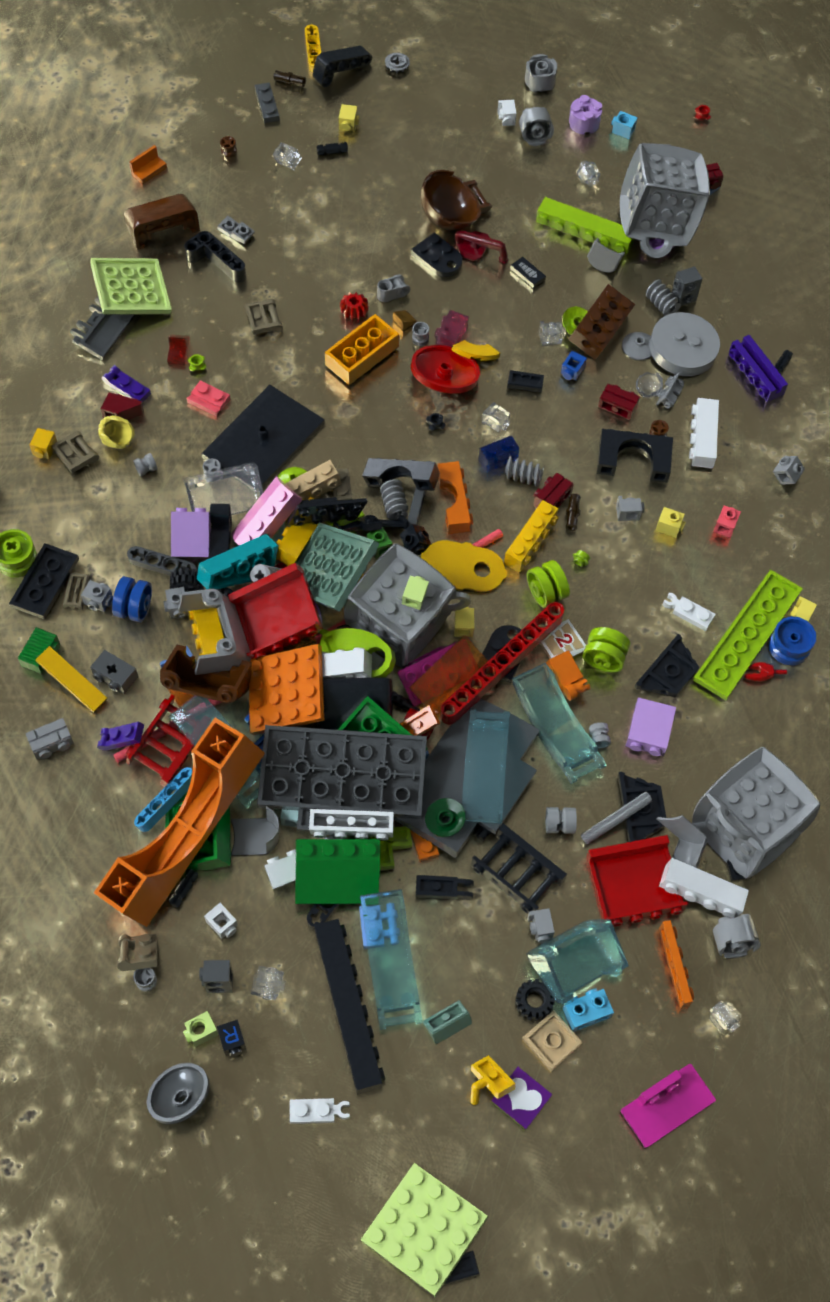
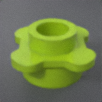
(194, 359)

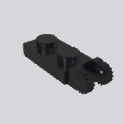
(442, 887)

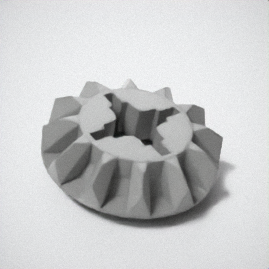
(392, 59)

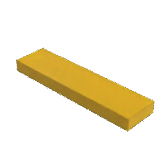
(71, 679)

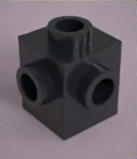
(415, 539)

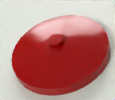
(444, 369)

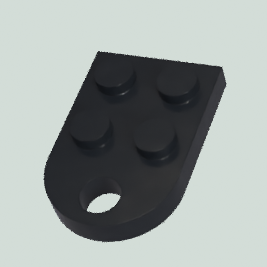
(438, 255)
(497, 642)

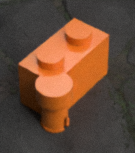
(568, 675)

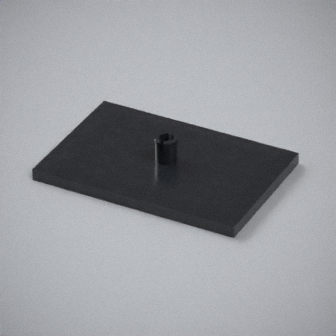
(265, 434)

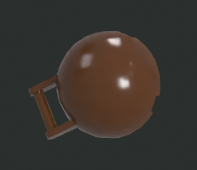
(450, 201)

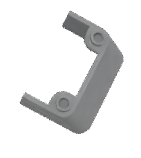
(230, 649)

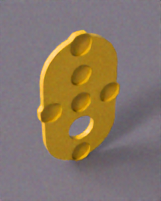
(457, 565)

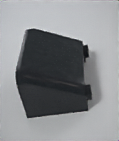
(346, 694)

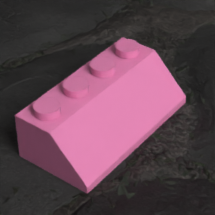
(267, 513)

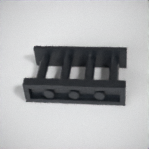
(522, 850)

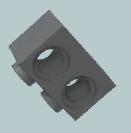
(687, 285)
(217, 976)

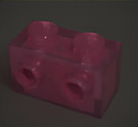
(452, 329)

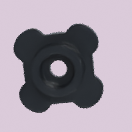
(435, 417)

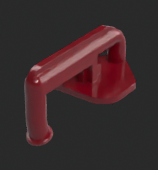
(474, 244)

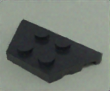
(670, 670)
(643, 822)

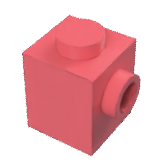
(727, 521)

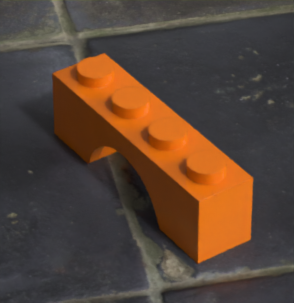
(457, 516)

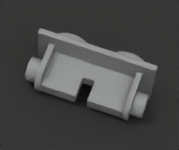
(673, 385)

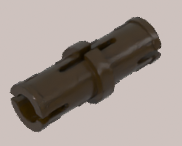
(289, 78)
(573, 512)

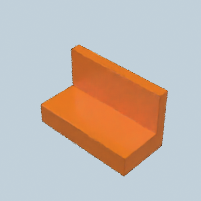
(147, 165)

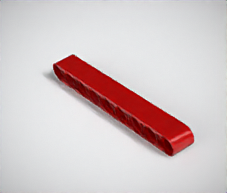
(500, 670)

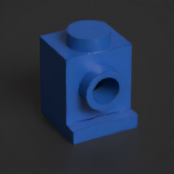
(572, 369)

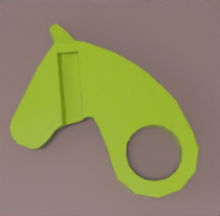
(352, 638)

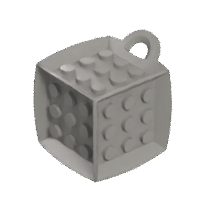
(664, 196)
(378, 609)
(755, 812)

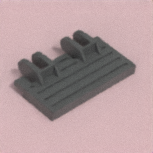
(103, 333)

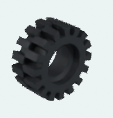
(186, 579)
(525, 1008)

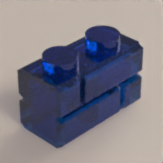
(498, 453)

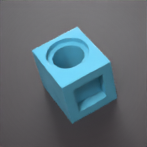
(624, 124)

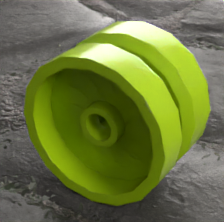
(16, 553)
(548, 583)
(606, 649)

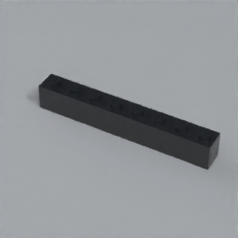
(348, 1007)

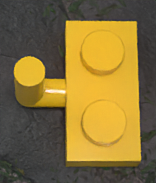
(492, 1077)

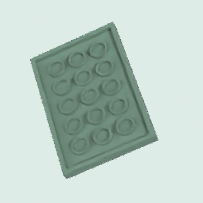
(334, 563)

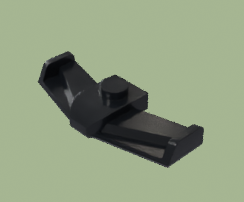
(371, 523)

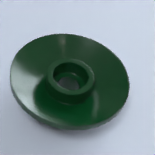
(443, 809)

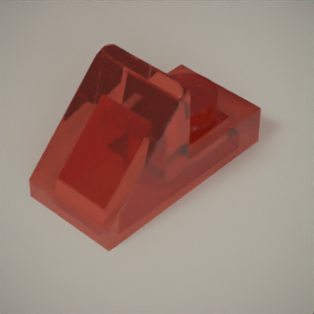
(178, 349)

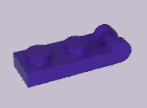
(126, 384)
(120, 736)

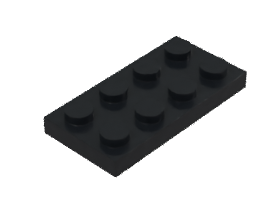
(44, 581)

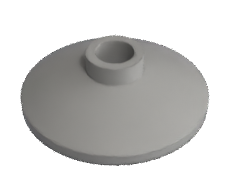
(637, 346)

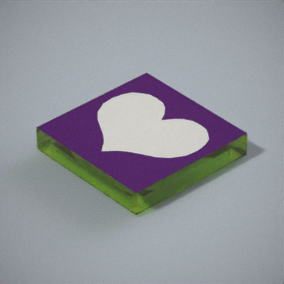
(525, 1101)

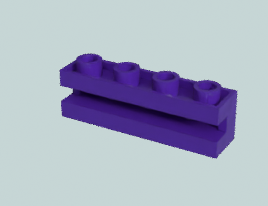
(758, 368)

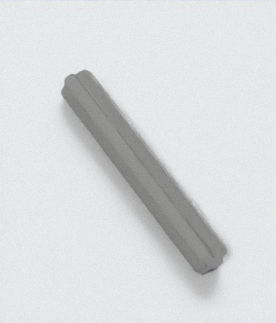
(616, 817)

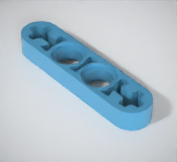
(149, 815)

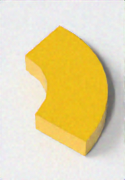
(469, 350)

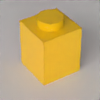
(42, 443)

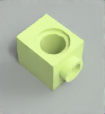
(415, 592)
(201, 1020)

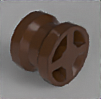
(228, 146)
(660, 426)

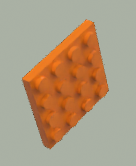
(286, 689)

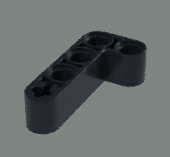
(337, 61)
(208, 245)
(220, 529)

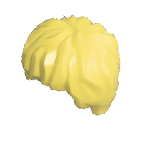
(115, 432)

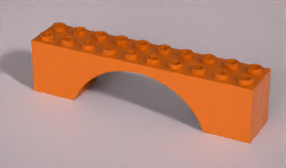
(144, 879)

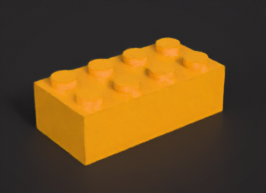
(362, 349)

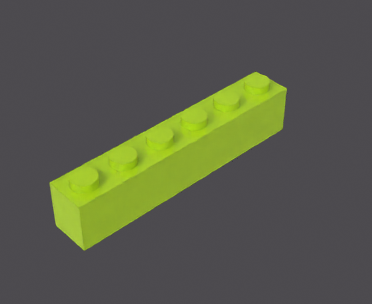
(583, 225)

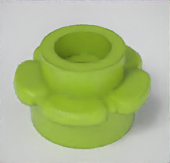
(581, 558)

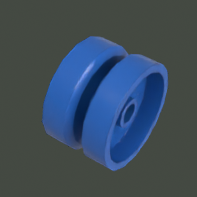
(132, 599)
(792, 641)

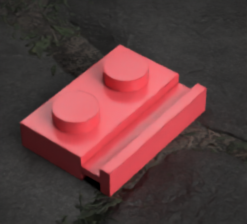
(208, 398)

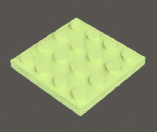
(130, 286)
(424, 1229)

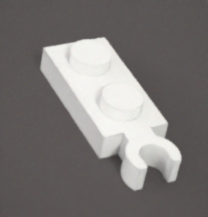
(690, 611)
(316, 1111)

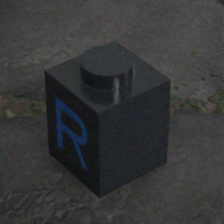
(231, 1038)

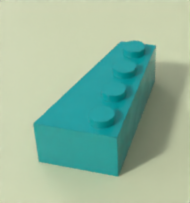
(236, 564)

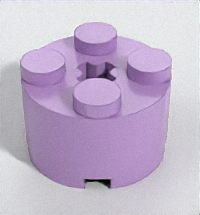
(585, 115)

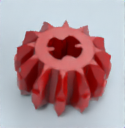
(354, 306)

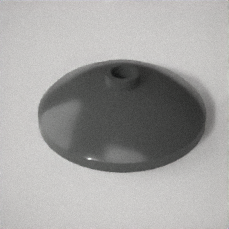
(178, 1093)

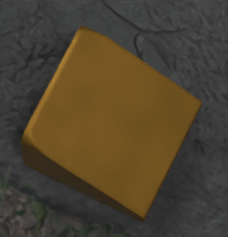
(403, 319)

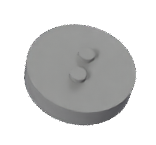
(684, 344)

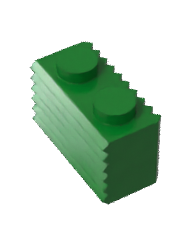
(35, 646)

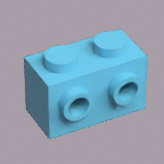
(588, 1010)

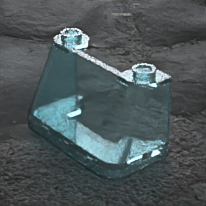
(578, 958)

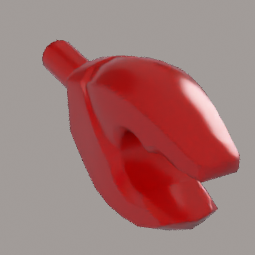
(765, 670)

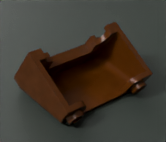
(160, 215)
(227, 687)

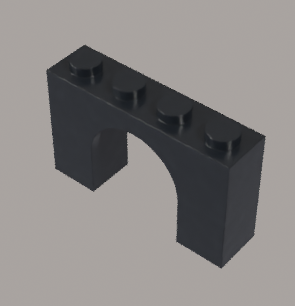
(654, 446)

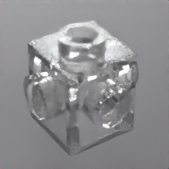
(268, 983)

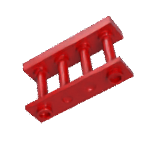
(177, 758)

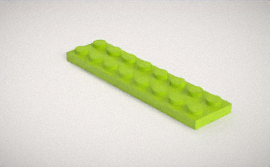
(747, 634)

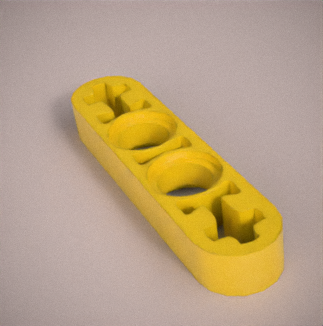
(312, 48)

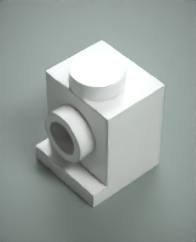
(507, 112)
(218, 915)

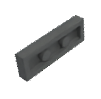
(267, 102)

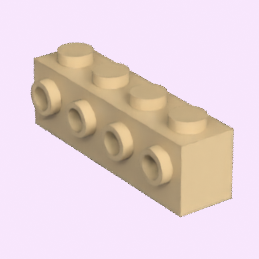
(316, 481)

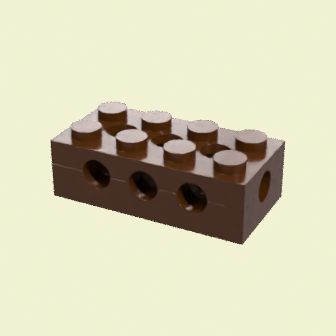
(588, 335)

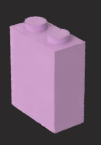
(190, 533)
(650, 727)

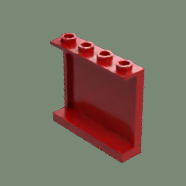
(276, 611)
(629, 881)

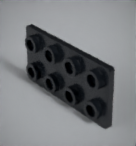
(326, 509)

